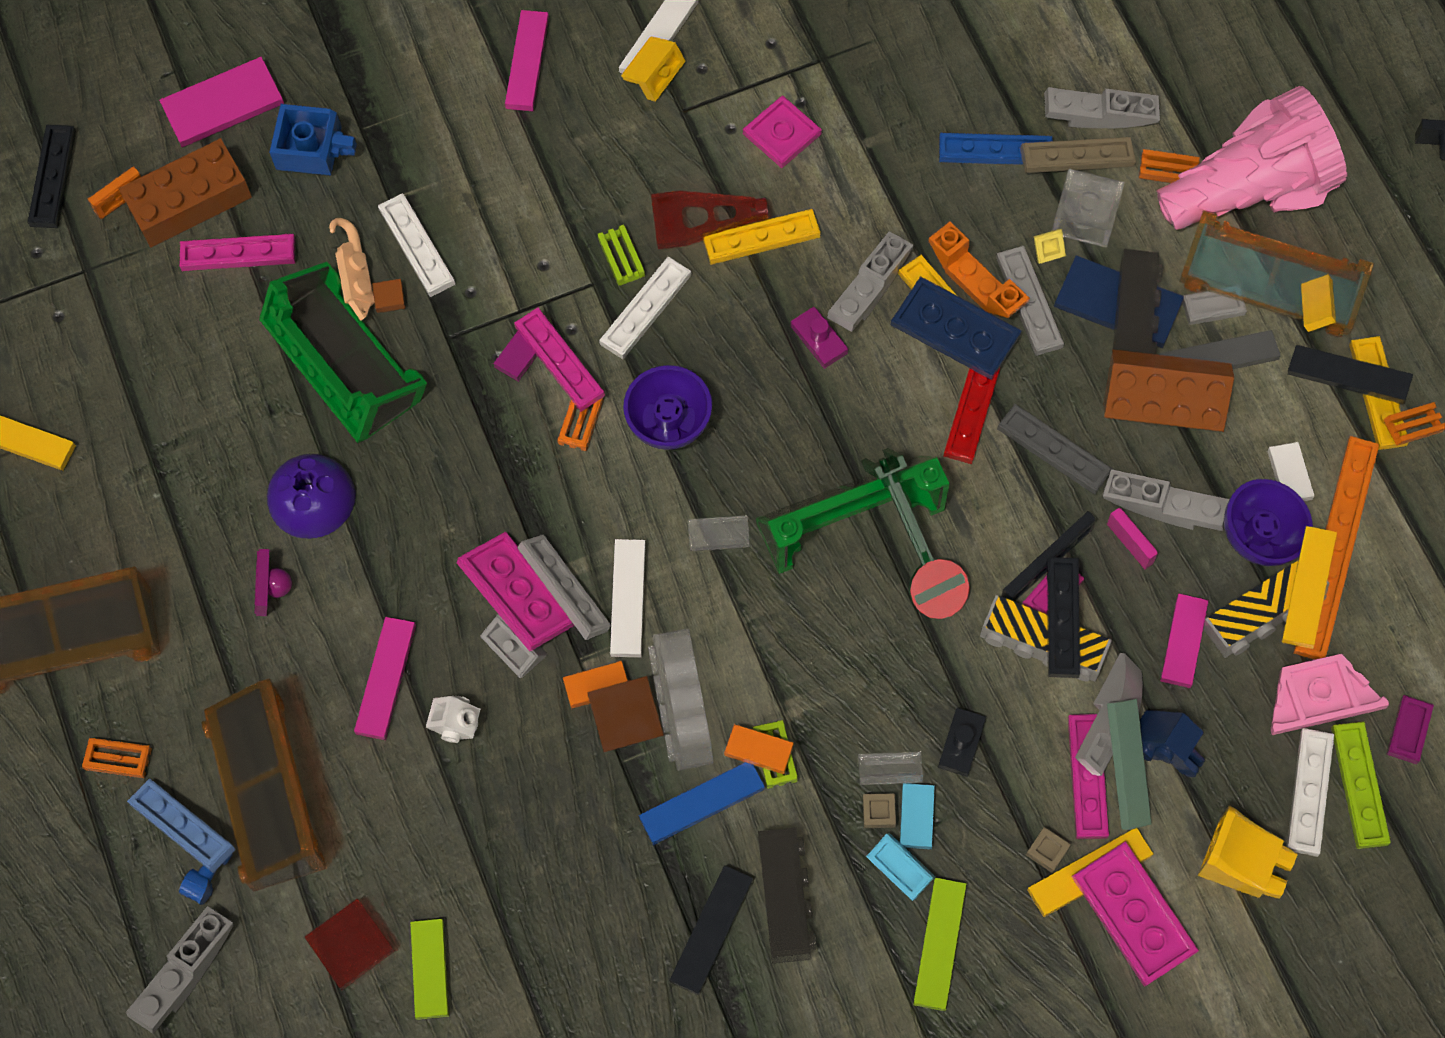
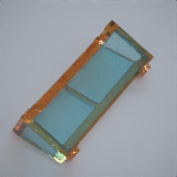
(1270, 272)

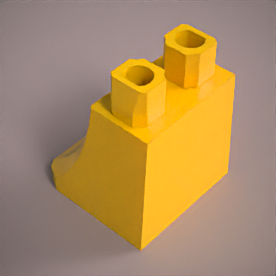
(1245, 857)

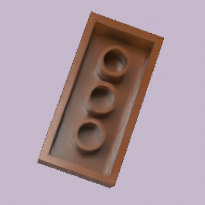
(185, 192)
(1168, 390)

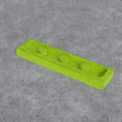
(1360, 785)
(939, 944)

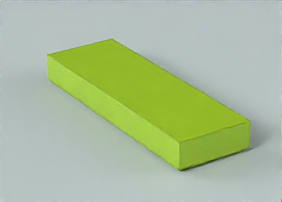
(429, 969)

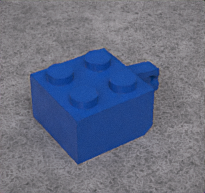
(308, 140)

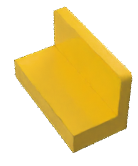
(654, 66)

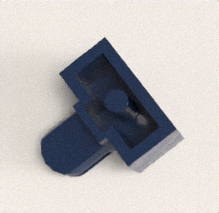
(1171, 740)

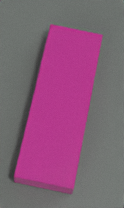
(1184, 640)

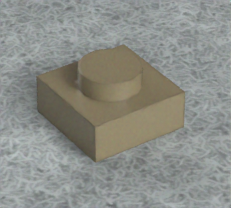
(879, 811)
(1048, 850)

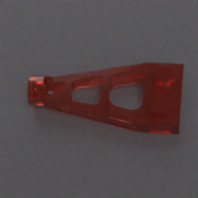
(669, 219)

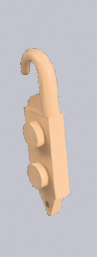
(353, 270)

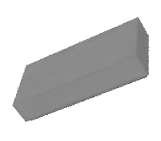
(1210, 306)

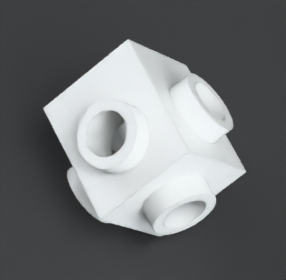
(453, 718)

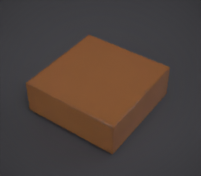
(388, 295)

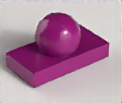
(272, 583)

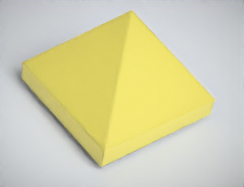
(1049, 246)

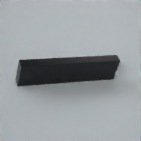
(51, 176)
(1350, 374)
(1059, 548)
(1063, 617)
(711, 930)

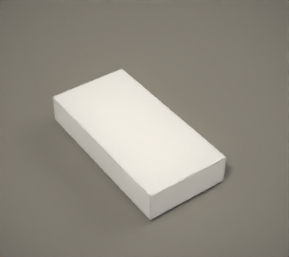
(1290, 469)

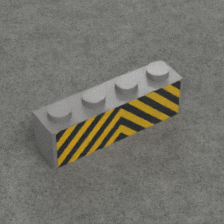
(1253, 613)
(1026, 633)

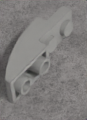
(1104, 110)
(871, 282)
(1164, 503)
(1121, 684)
(182, 971)

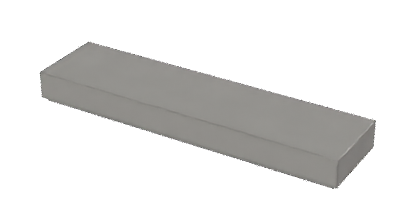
(1036, 313)
(564, 587)

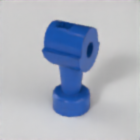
(198, 884)

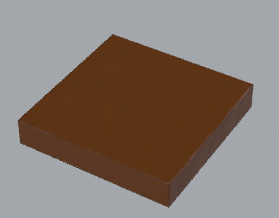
(625, 714)

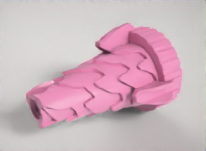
(1276, 154)

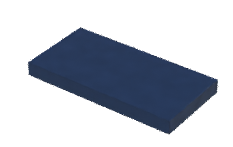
(1092, 295)
(956, 328)

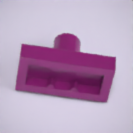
(819, 337)

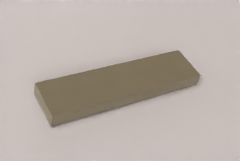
(1077, 154)

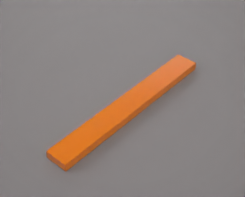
(1345, 520)

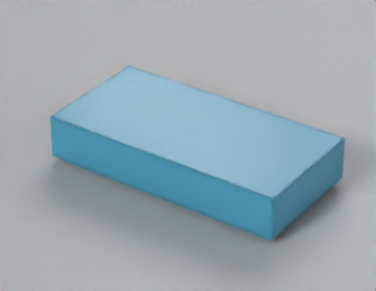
(917, 816)
(900, 866)

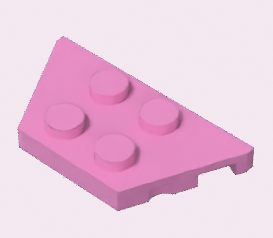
(1321, 693)

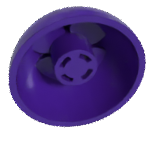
(671, 395)
(314, 508)
(1266, 522)

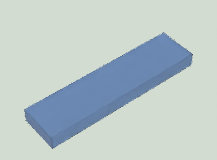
(181, 825)

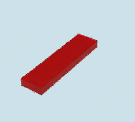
(970, 417)

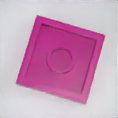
(782, 131)

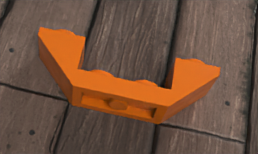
(966, 271)

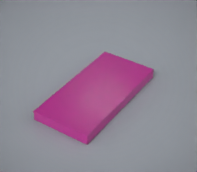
(221, 101)
(515, 591)
(1135, 914)

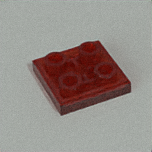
(349, 944)

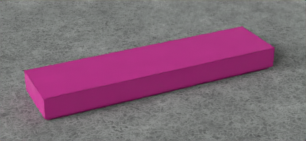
(527, 60)
(237, 252)
(559, 359)
(385, 678)
(1088, 789)

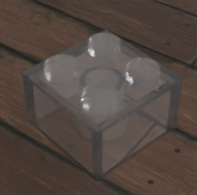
(1088, 207)

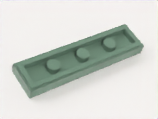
(1129, 764)

